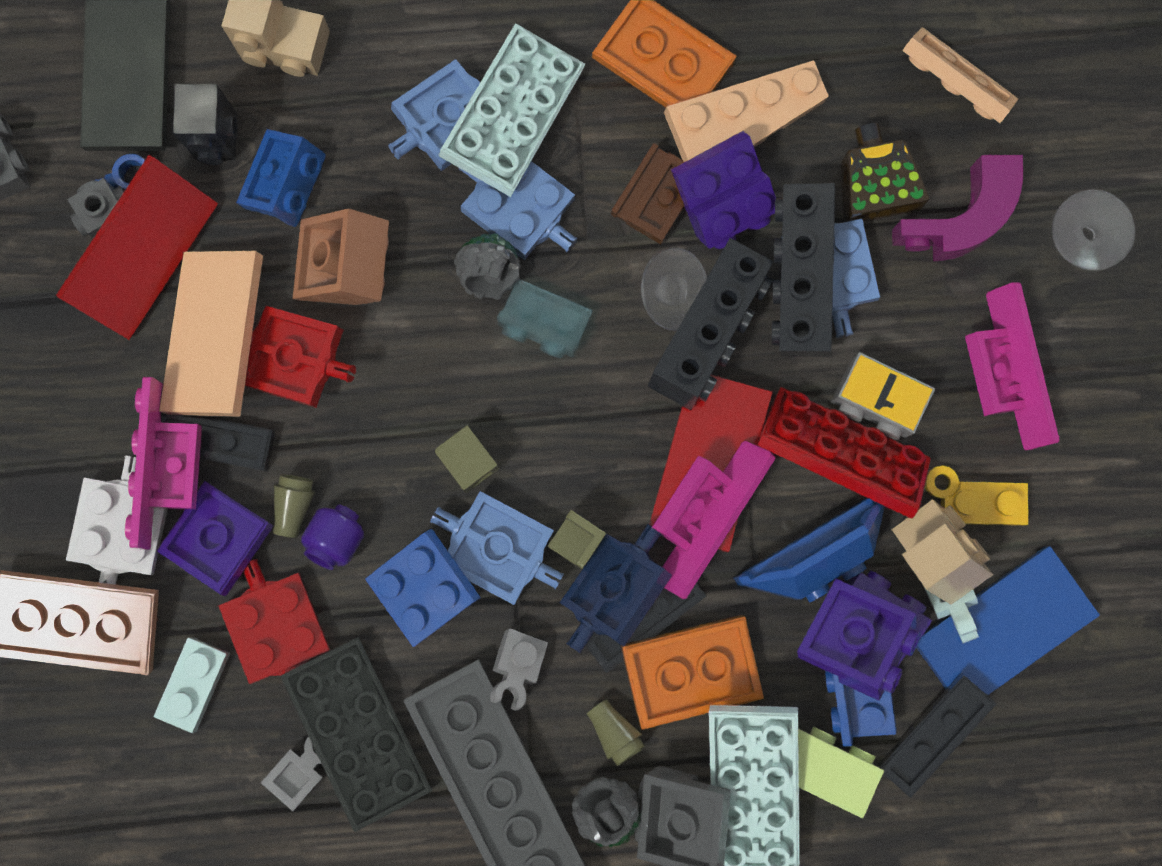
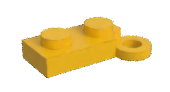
(981, 501)

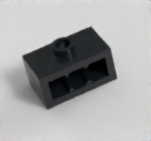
(205, 122)

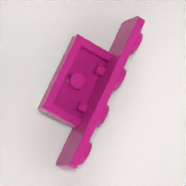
(1010, 368)
(164, 465)
(706, 510)

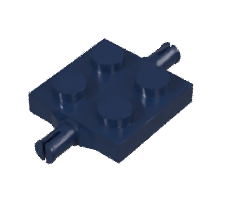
(615, 589)

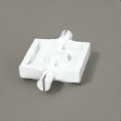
(100, 529)

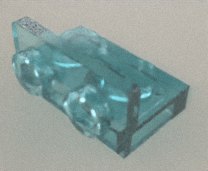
(544, 319)

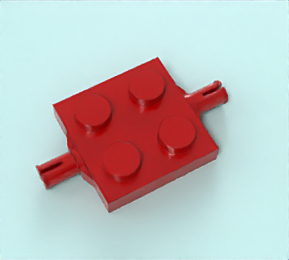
(294, 356)
(273, 625)

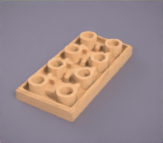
(211, 333)

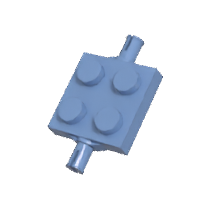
(432, 111)
(527, 215)
(852, 274)
(498, 547)

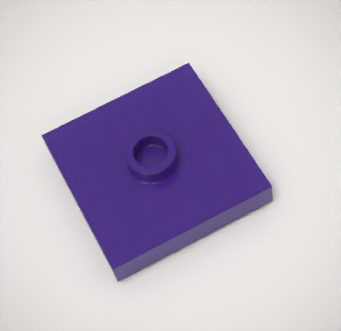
(215, 539)

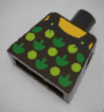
(880, 178)

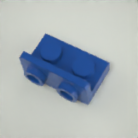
(281, 177)
(858, 713)

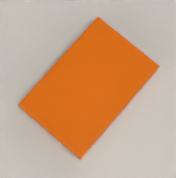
(662, 54)
(690, 670)

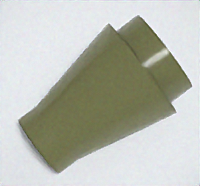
(291, 504)
(616, 734)

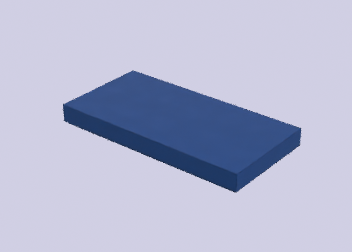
(1015, 623)

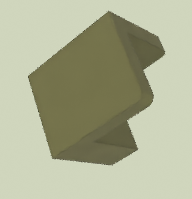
(466, 459)
(576, 539)

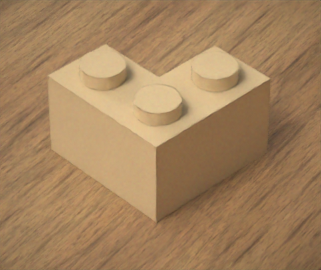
(276, 35)
(941, 553)

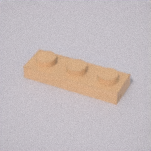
(960, 75)

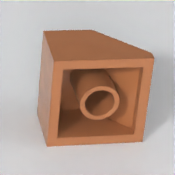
(341, 258)

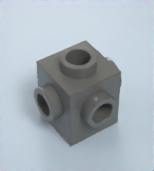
(93, 205)

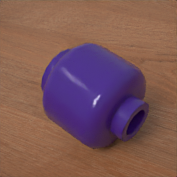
(332, 537)

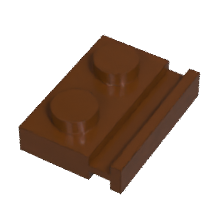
(651, 197)

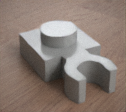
(520, 663)
(294, 776)

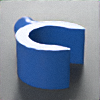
(120, 167)

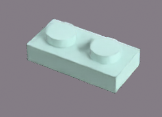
(191, 685)

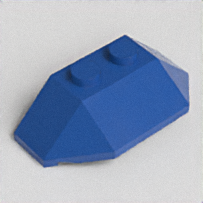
(820, 555)

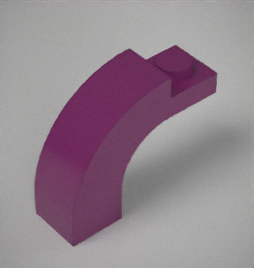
(994, 195)

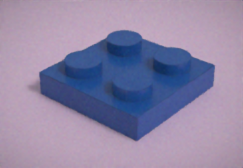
(422, 587)

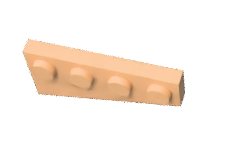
(752, 107)

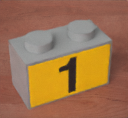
(882, 396)

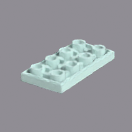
(512, 110)
(758, 760)

